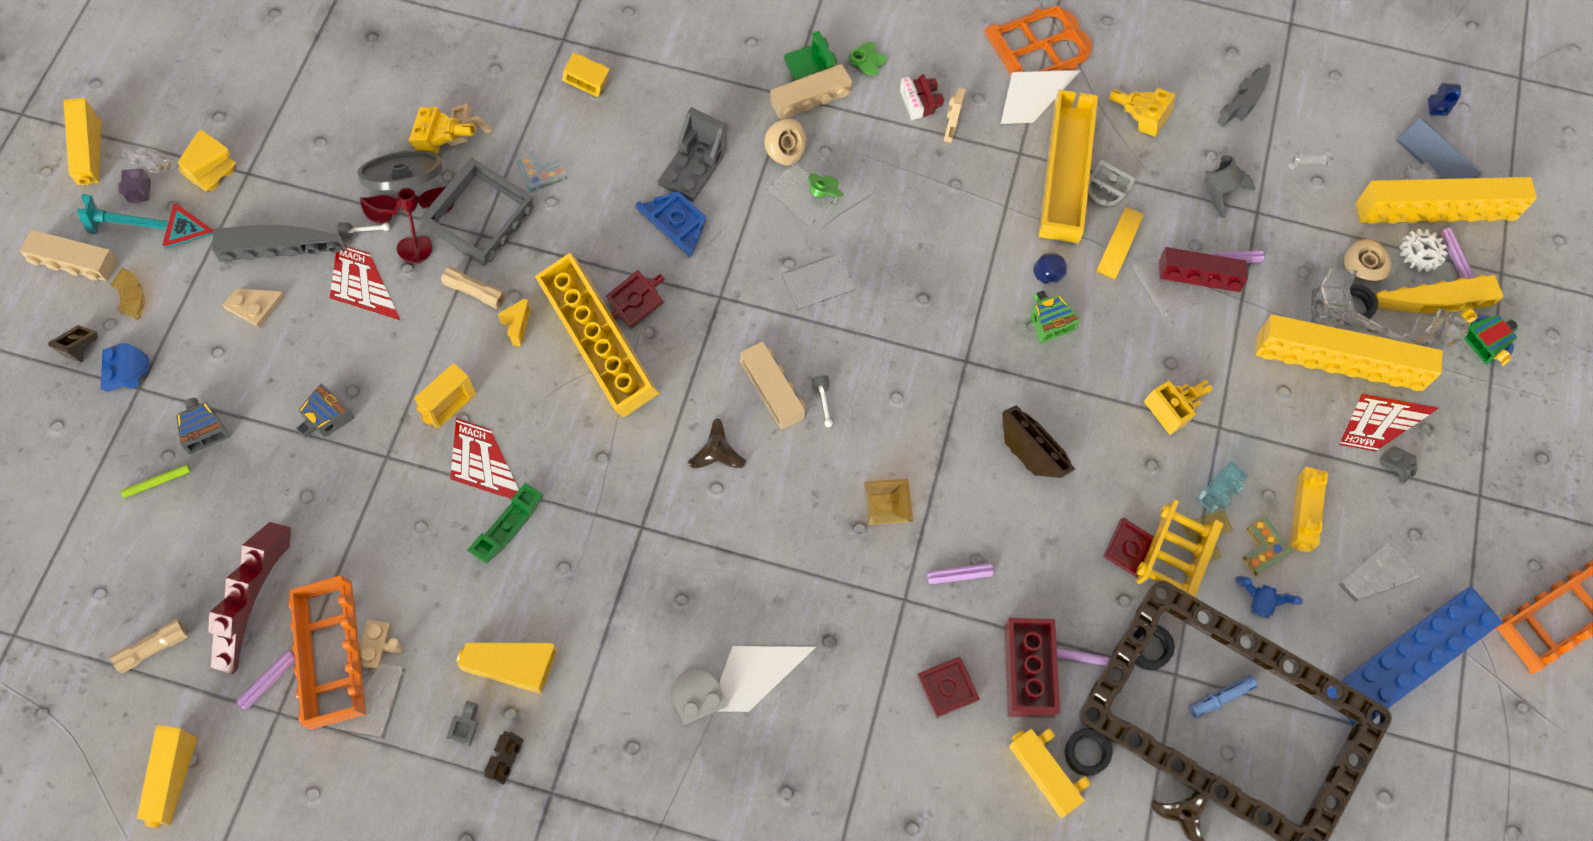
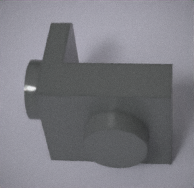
(1400, 462)

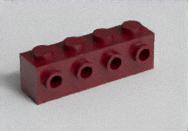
(1203, 269)

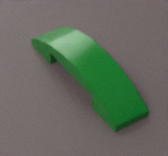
(507, 525)

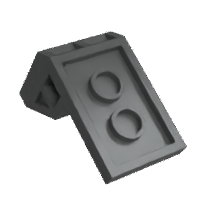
(698, 155)

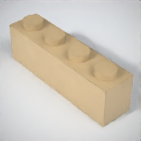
(810, 91)
(68, 255)
(772, 385)

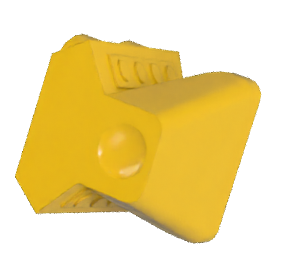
(206, 162)

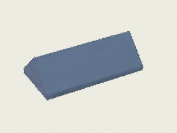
(1430, 145)

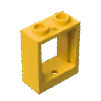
(444, 396)

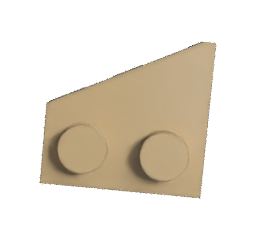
(954, 113)
(253, 304)

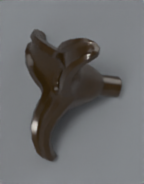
(717, 450)
(1186, 813)

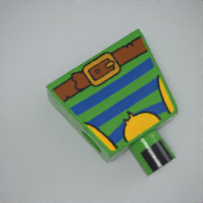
(1052, 317)

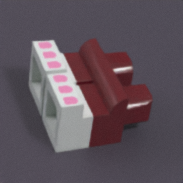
(919, 97)

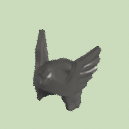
(1224, 180)

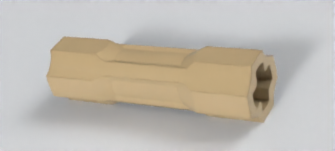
(486, 293)
(132, 655)

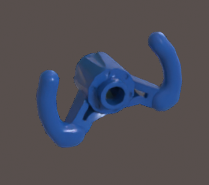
(1266, 598)

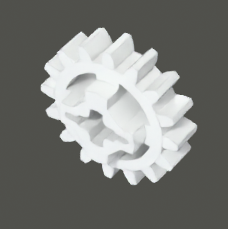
(1423, 250)

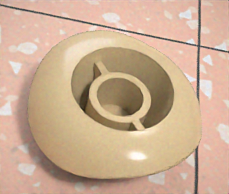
(786, 141)
(1368, 259)

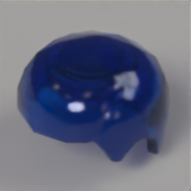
(1050, 268)

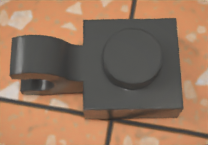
(464, 727)

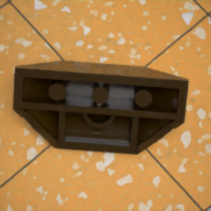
(1034, 445)

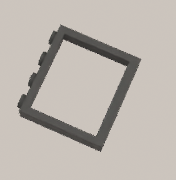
(452, 192)

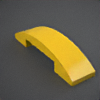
(1120, 243)

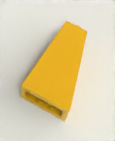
(83, 141)
(510, 663)
(165, 774)

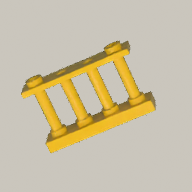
(1202, 551)

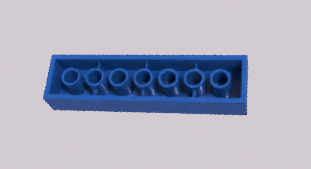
(1423, 649)

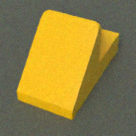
(517, 318)

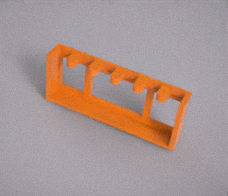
(1526, 612)
(304, 654)

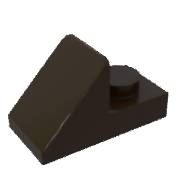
(72, 342)

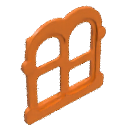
(1070, 32)

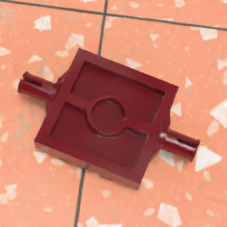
(635, 298)

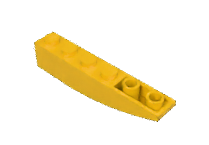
(1455, 296)

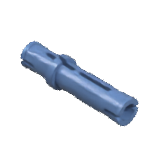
(1215, 700)

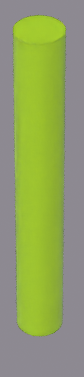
(157, 480)

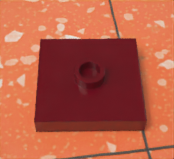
(1128, 546)
(948, 687)

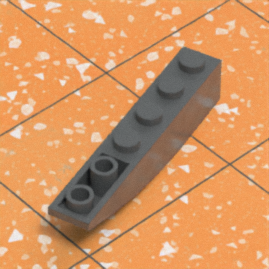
(272, 241)

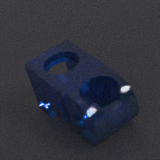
(1446, 97)

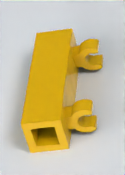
(1308, 509)
(1046, 771)

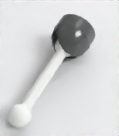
(346, 230)
(821, 385)

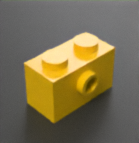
(586, 74)

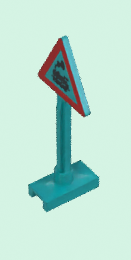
(179, 228)

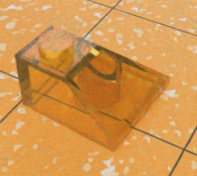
(888, 501)

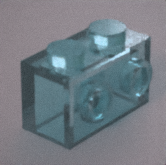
(1220, 489)

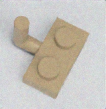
(463, 114)
(375, 643)

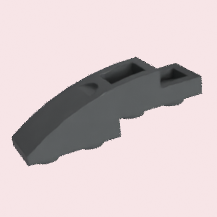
(1247, 97)

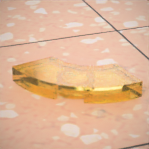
(131, 294)

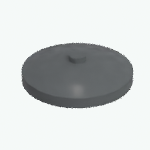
(400, 170)

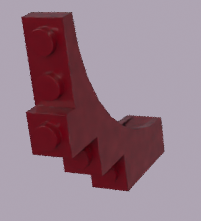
(242, 587)

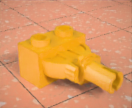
(1147, 108)
(435, 128)
(1175, 405)

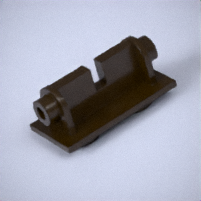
(500, 767)

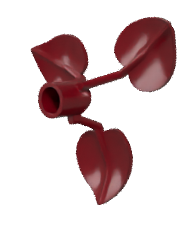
(380, 210)

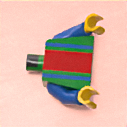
(1490, 336)

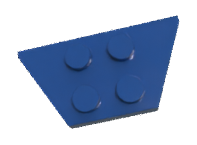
(676, 219)

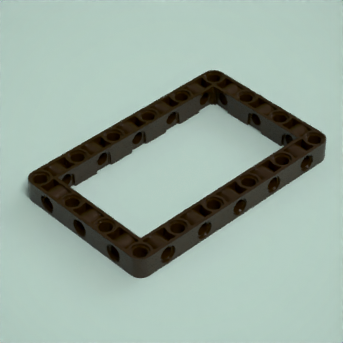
(1342, 776)

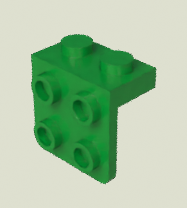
(811, 58)

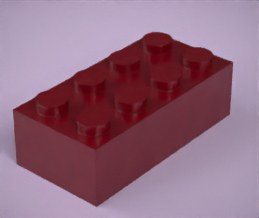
(1031, 668)

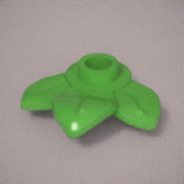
(867, 58)
(824, 185)

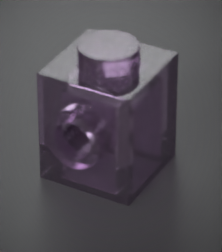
(134, 185)

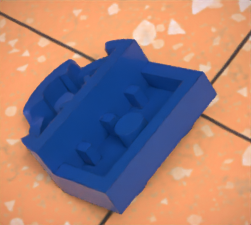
(123, 366)

